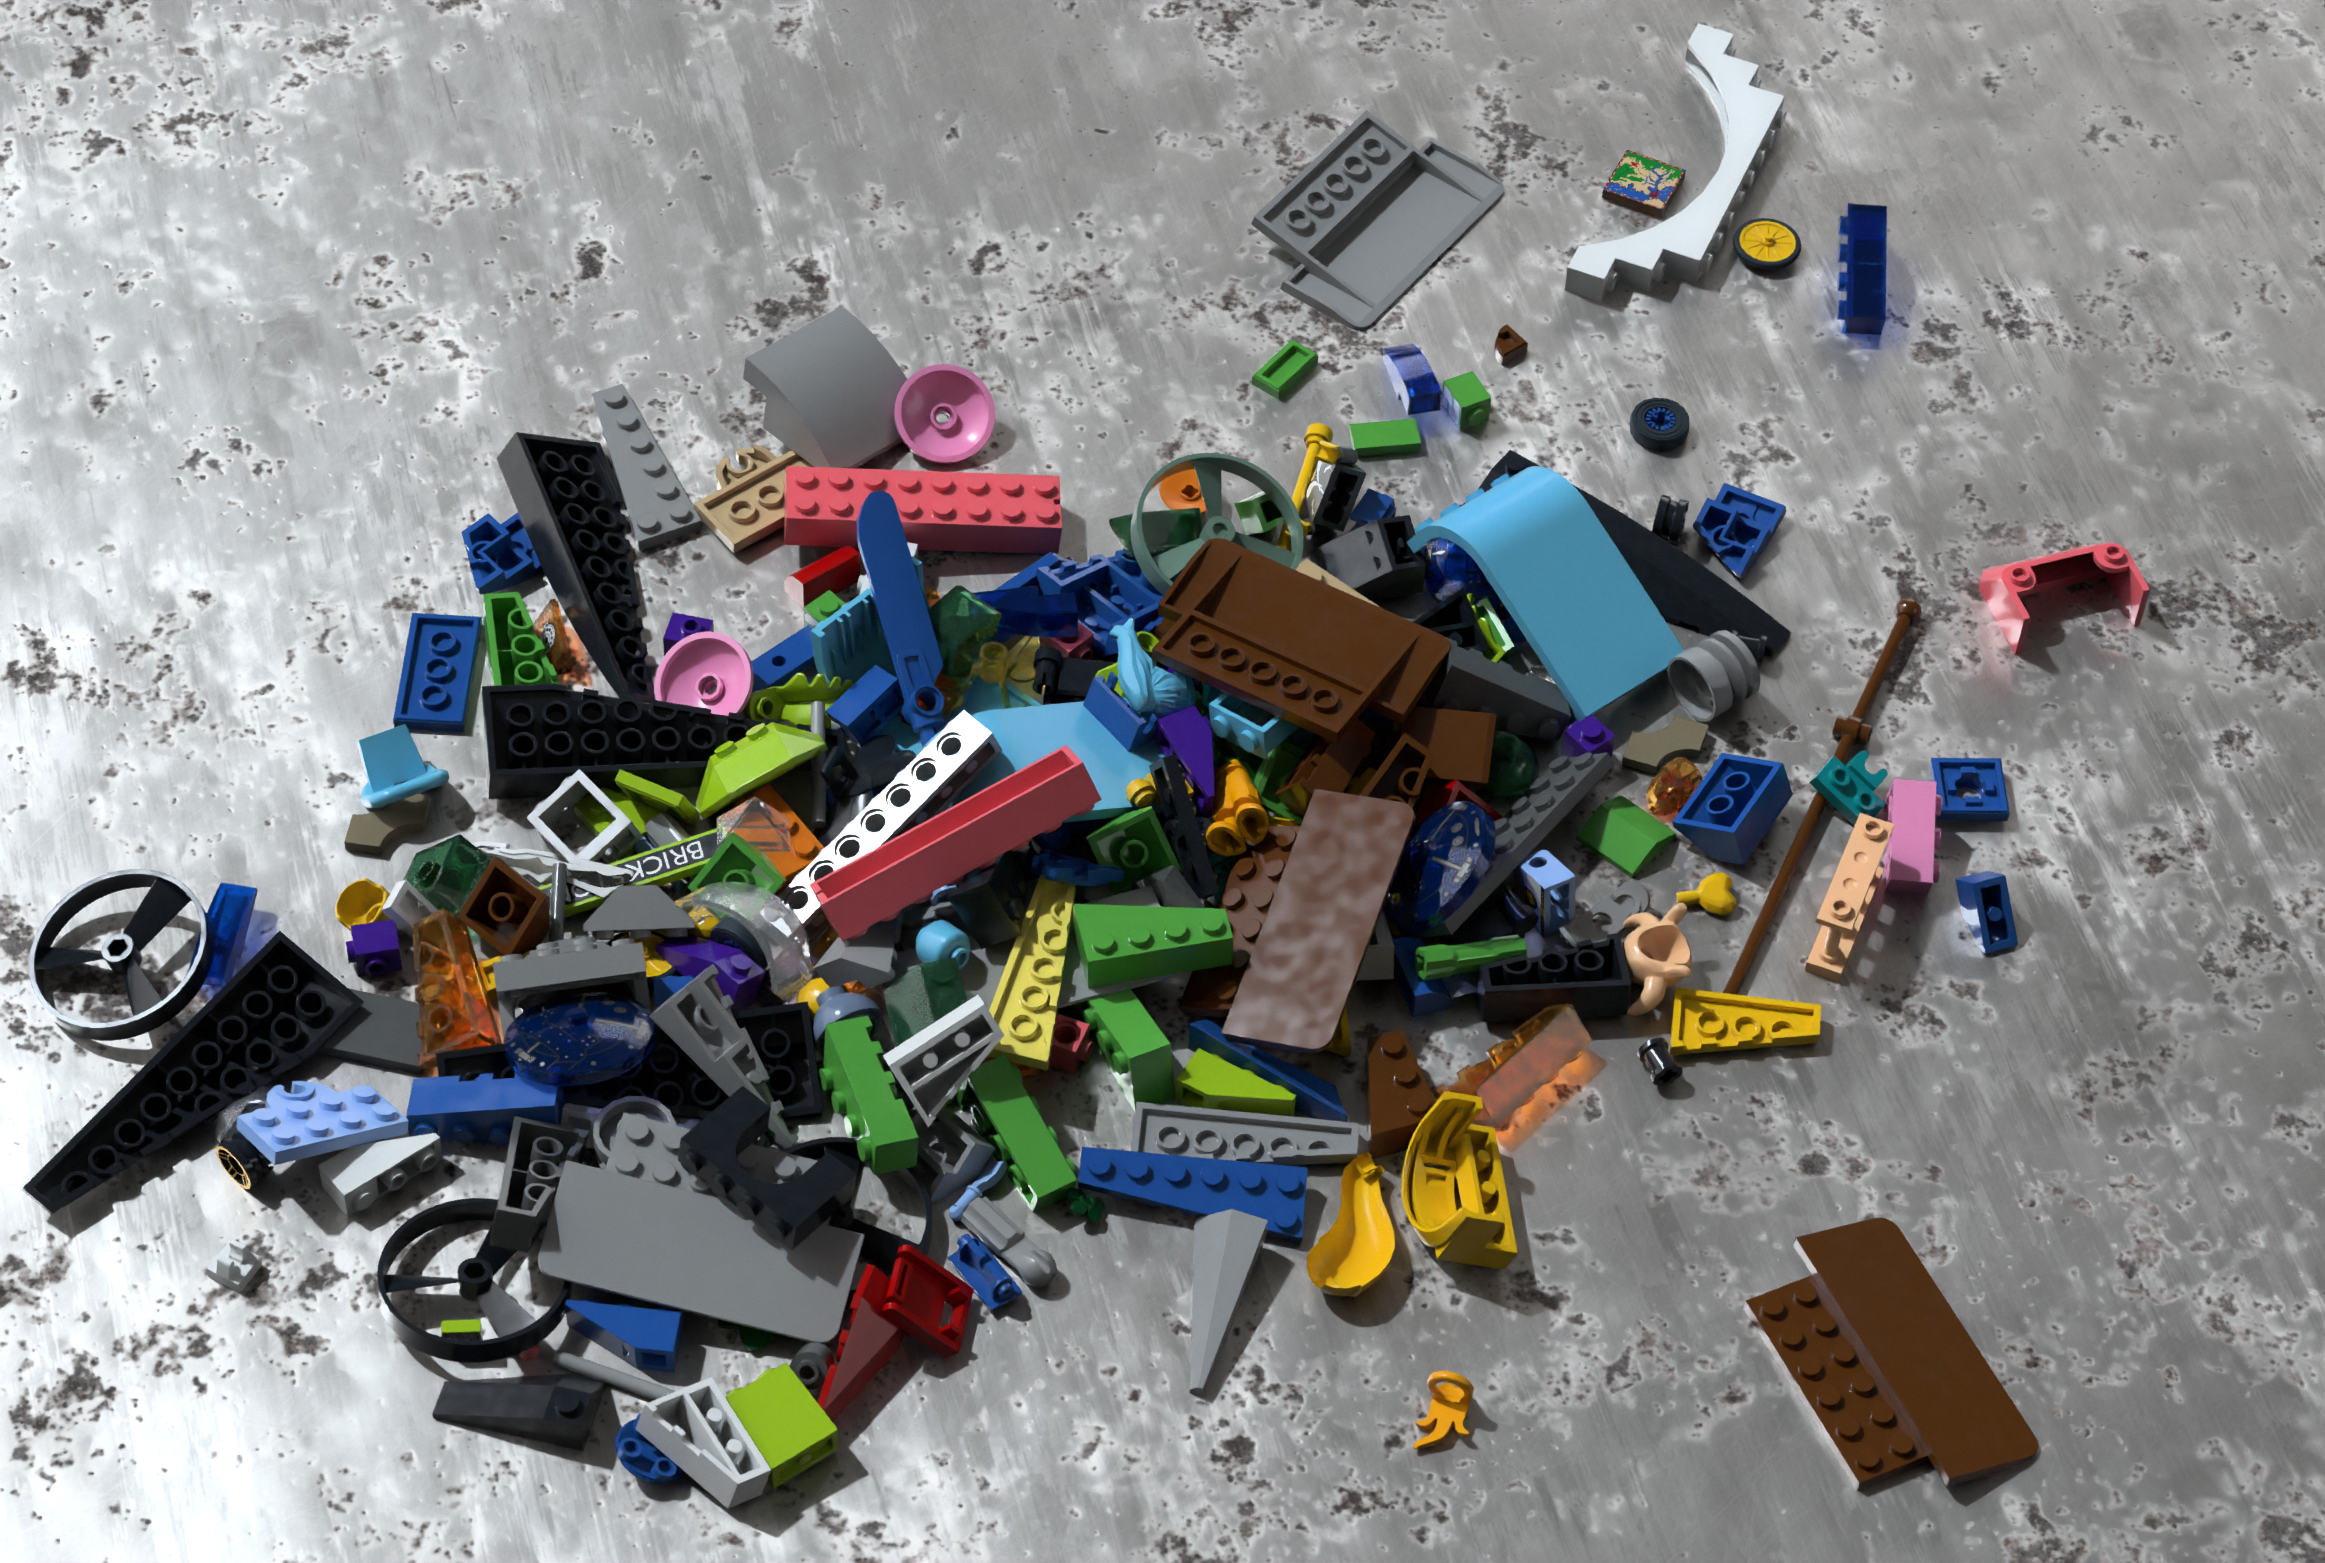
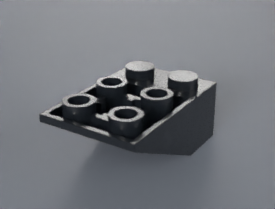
(1375, 559)

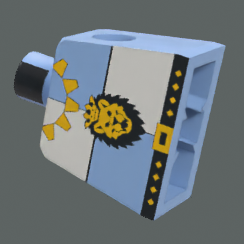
(1548, 889)

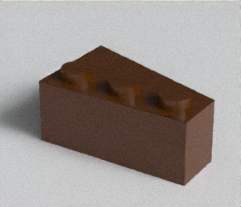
(1325, 767)
(1394, 1094)

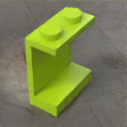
(784, 1423)

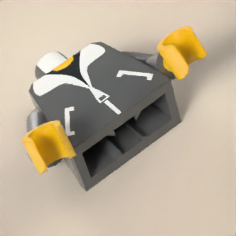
(1332, 489)

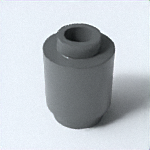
(815, 1356)

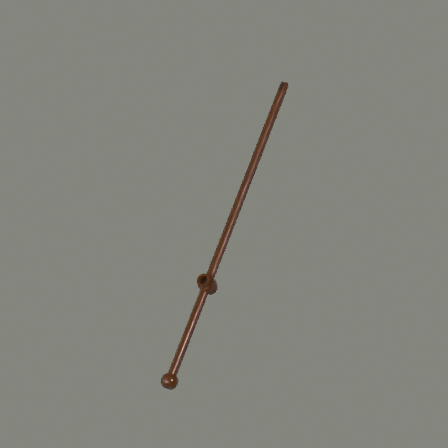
(1851, 731)

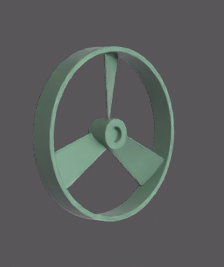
(1208, 471)

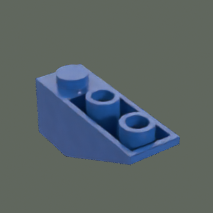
(636, 1335)

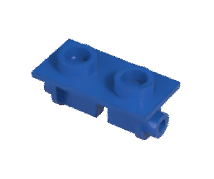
(983, 1272)

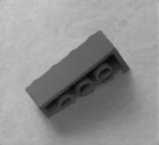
(532, 1178)

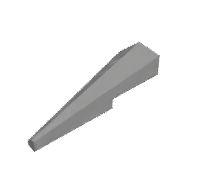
(864, 957)
(706, 1030)
(948, 1150)
(1222, 1264)

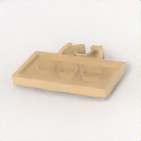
(748, 500)

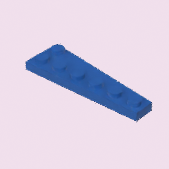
(1201, 1185)

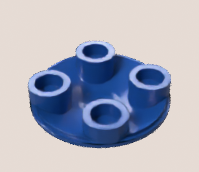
(643, 1458)

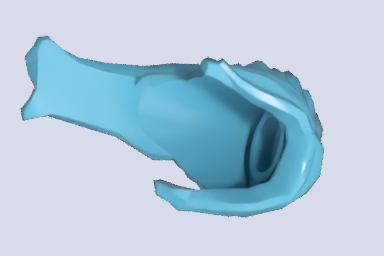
(1146, 685)

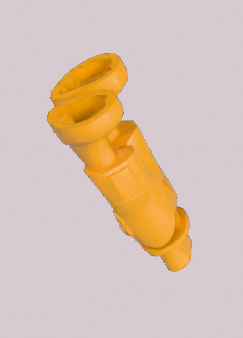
(1235, 811)

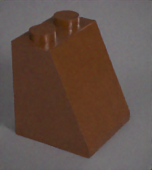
(1457, 738)

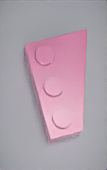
(1911, 846)

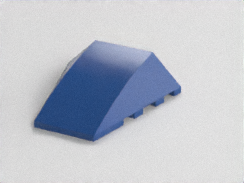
(1106, 595)

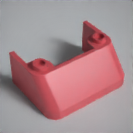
(2006, 583)

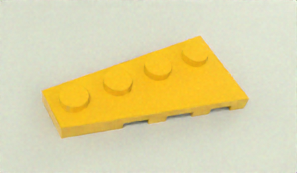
(1734, 1022)

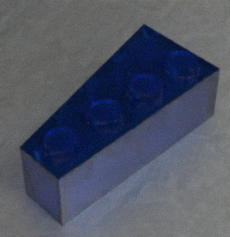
(1862, 269)

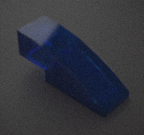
(1412, 378)
(1032, 614)
(230, 918)

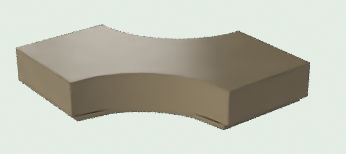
(1652, 750)
(375, 830)

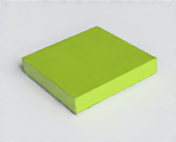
(657, 797)

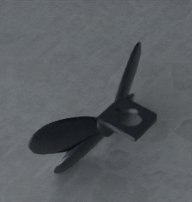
(873, 767)

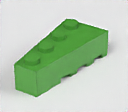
(512, 644)
(1149, 941)
(1131, 1046)
(867, 1097)
(1017, 1132)

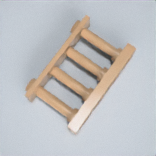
(1849, 897)

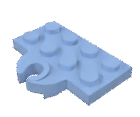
(319, 1121)

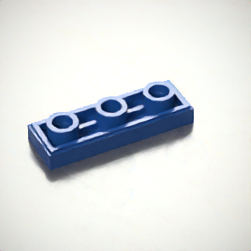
(783, 660)

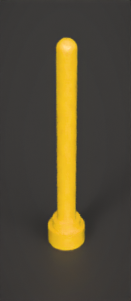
(1313, 436)

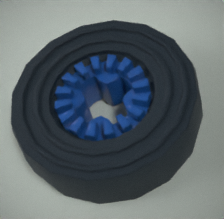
(1664, 411)
(736, 935)

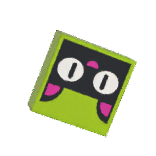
(462, 1329)

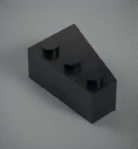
(1455, 621)
(994, 899)

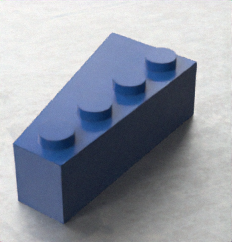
(479, 1108)

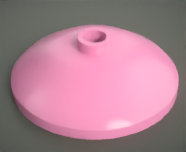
(950, 392)
(700, 664)

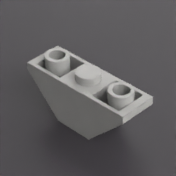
(638, 912)

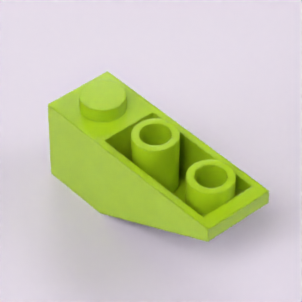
(1219, 1085)

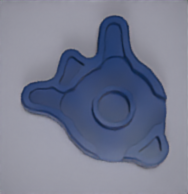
(1073, 870)

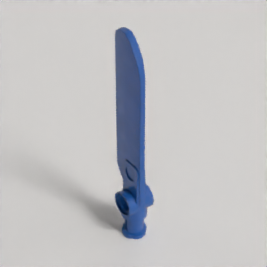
(901, 612)

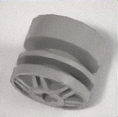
(1713, 675)

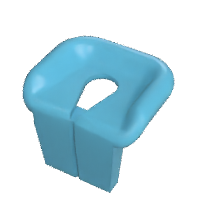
(391, 760)

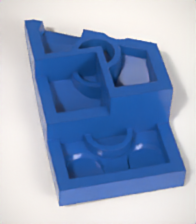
(1738, 526)
(500, 553)

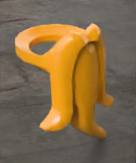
(1447, 1407)

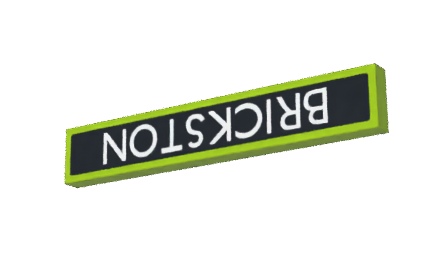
(649, 868)

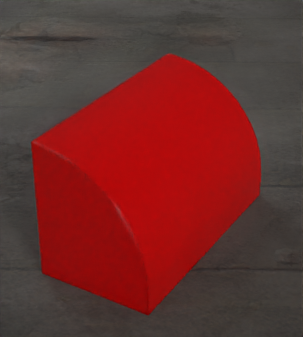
(830, 573)

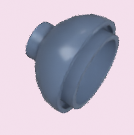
(838, 1006)

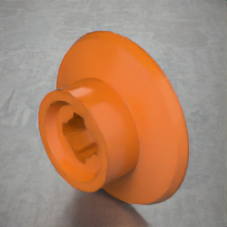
(1176, 489)

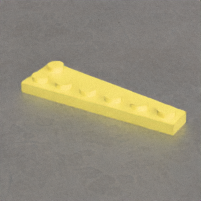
(1032, 978)

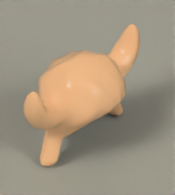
(1656, 955)

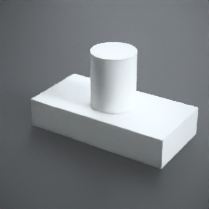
(407, 907)

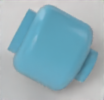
(942, 941)

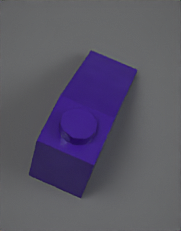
(1190, 739)
(737, 972)

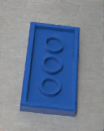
(438, 672)

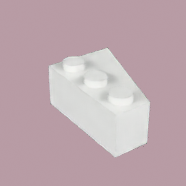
(943, 1056)
(706, 1441)

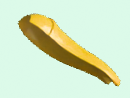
(1360, 1240)

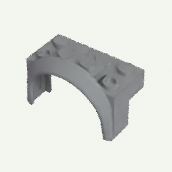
(569, 966)

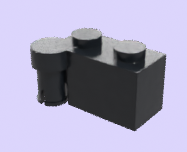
(1064, 677)
(1490, 921)

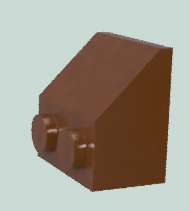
(507, 910)

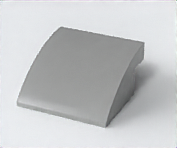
(829, 391)

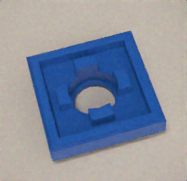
(1980, 774)

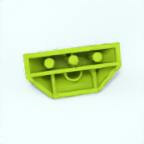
(753, 762)

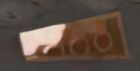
(450, 989)
(1522, 1064)

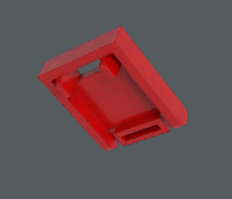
(918, 1297)

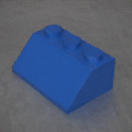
(1734, 806)

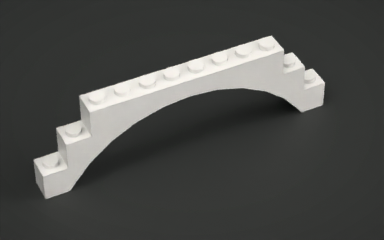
(1686, 240)

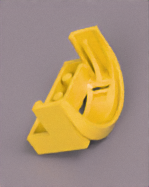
(1483, 1226)

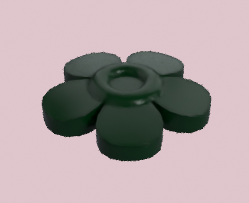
(1085, 1203)

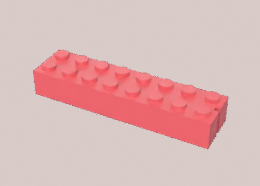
(934, 507)
(955, 843)

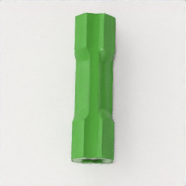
(1446, 960)

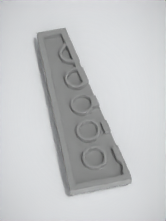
(648, 485)
(1242, 1135)

